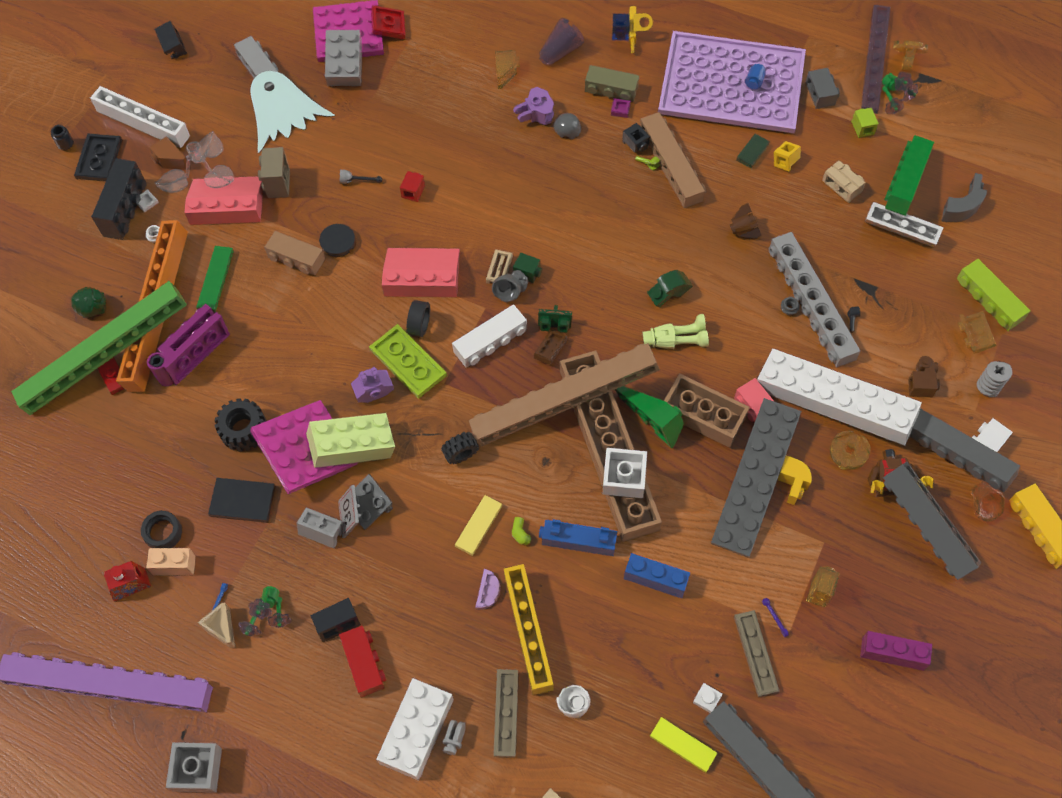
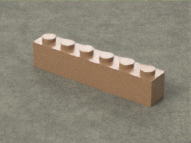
(672, 160)

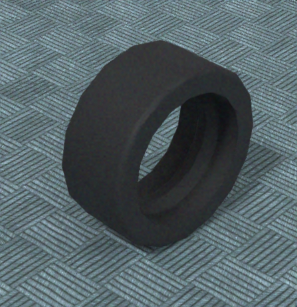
(418, 318)
(154, 518)

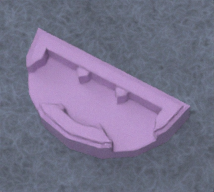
(489, 590)

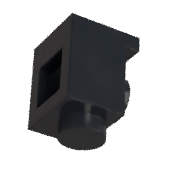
(636, 138)

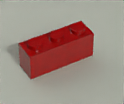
(363, 661)

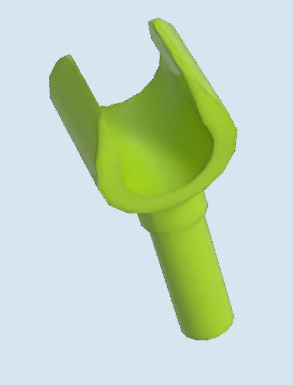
(652, 164)

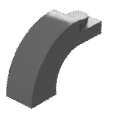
(963, 208)

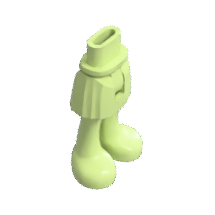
(664, 335)

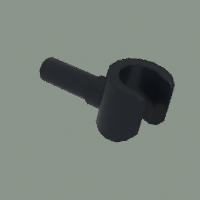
(852, 313)

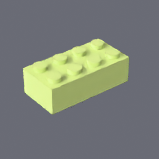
(350, 440)

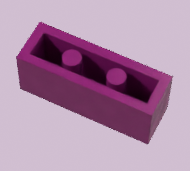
(896, 650)

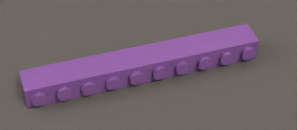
(105, 683)

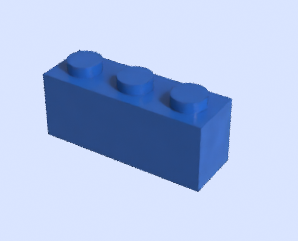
(656, 575)

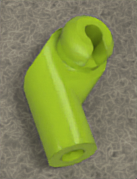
(518, 532)

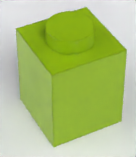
(864, 122)

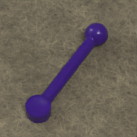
(766, 602)

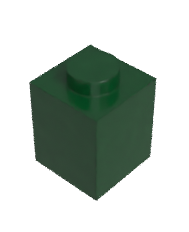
(528, 266)

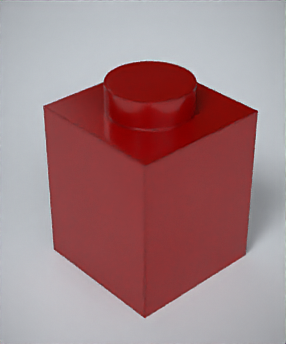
(412, 186)

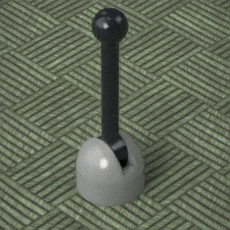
(346, 177)

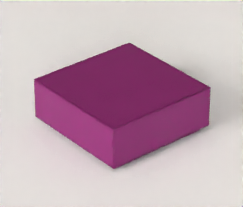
(620, 108)

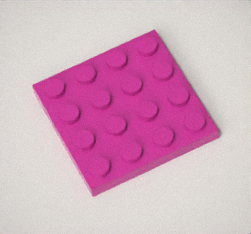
(347, 17)
(288, 450)

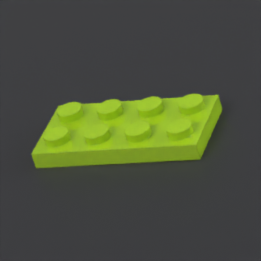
(408, 361)

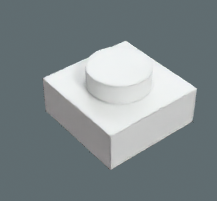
(707, 698)

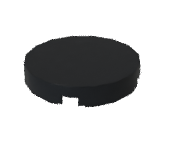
(337, 240)

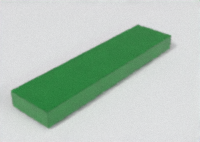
(215, 277)

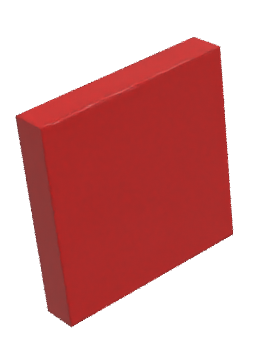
(388, 22)

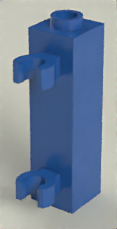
(578, 537)

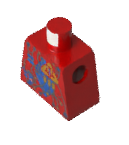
(126, 580)

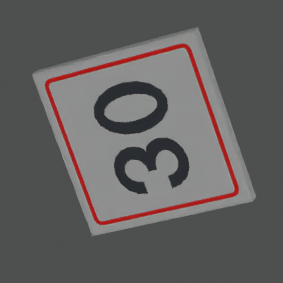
(348, 511)

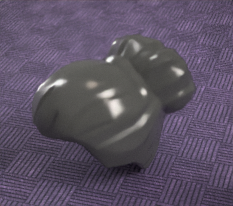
(509, 286)

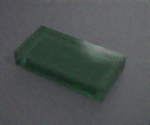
(753, 150)

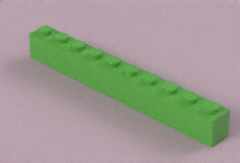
(98, 348)

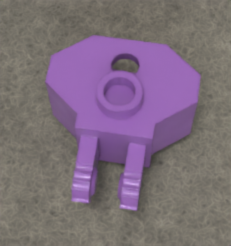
(536, 107)
(372, 385)

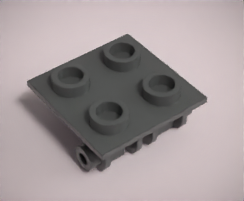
(371, 501)

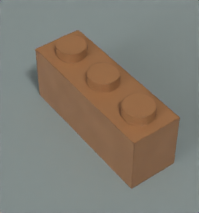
(294, 253)

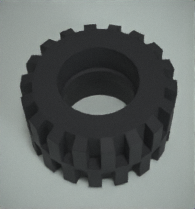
(232, 414)

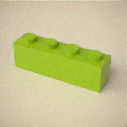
(993, 294)

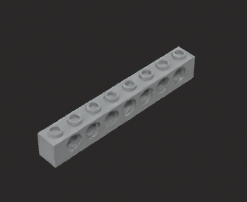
(822, 303)

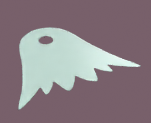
(281, 106)

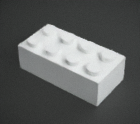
(415, 729)

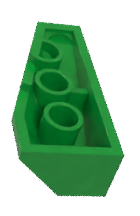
(658, 413)

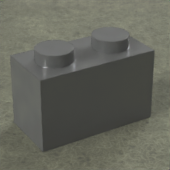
(822, 88)

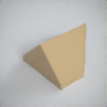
(219, 625)

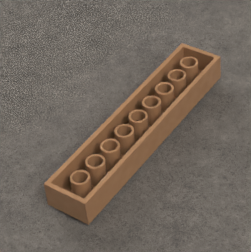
(605, 429)

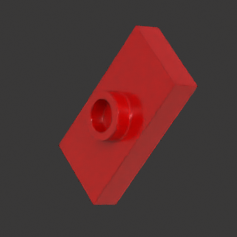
(109, 373)

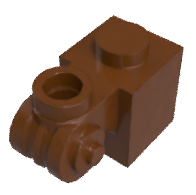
(924, 380)

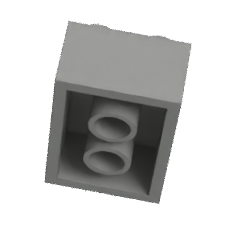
(343, 58)

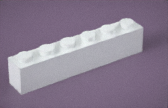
(139, 116)

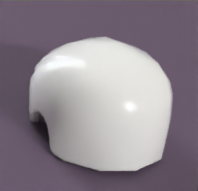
(573, 701)

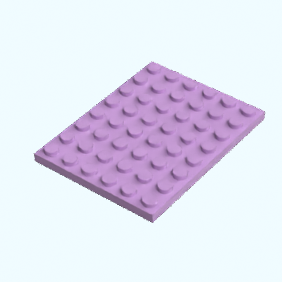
(709, 76)

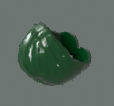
(88, 302)

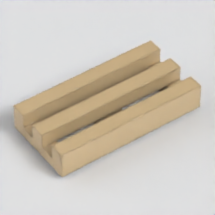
(489, 278)

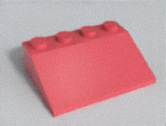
(229, 204)
(421, 272)

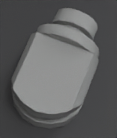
(454, 737)

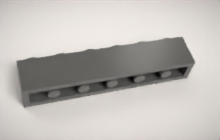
(964, 451)
(932, 521)
(753, 754)

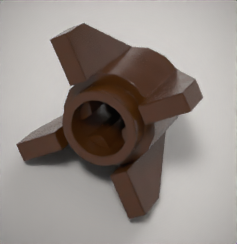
(744, 223)

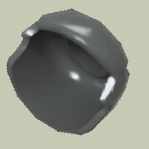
(567, 125)

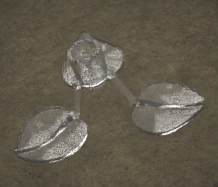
(210, 147)

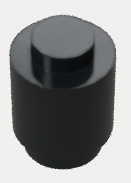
(62, 137)

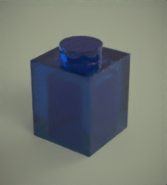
(620, 27)

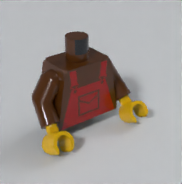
(887, 465)

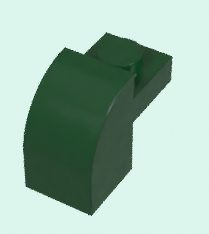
(669, 284)

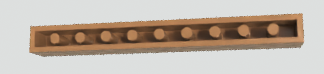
(564, 394)

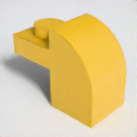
(796, 474)

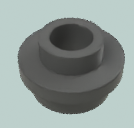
(790, 301)

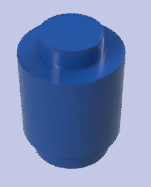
(755, 76)

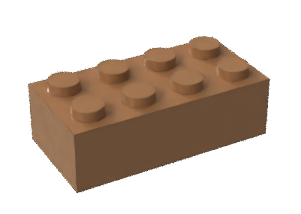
(707, 410)

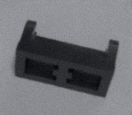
(170, 40)
(335, 620)

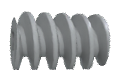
(994, 378)

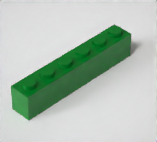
(908, 175)

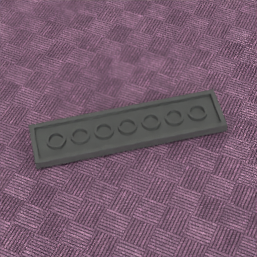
(756, 478)

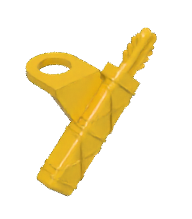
(634, 25)

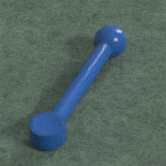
(224, 586)

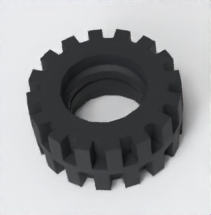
(460, 448)

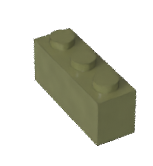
(611, 83)

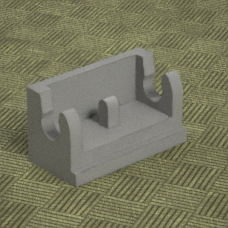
(319, 527)

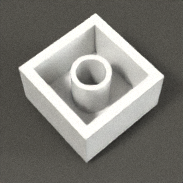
(624, 472)

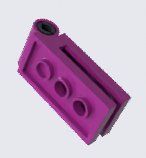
(188, 346)

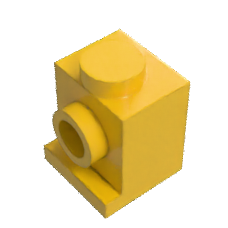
(786, 155)

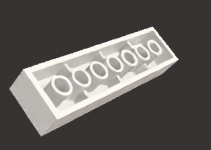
(839, 396)

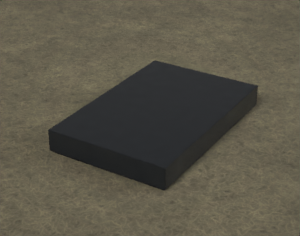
(97, 157)
(241, 500)

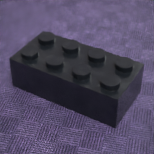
(119, 199)

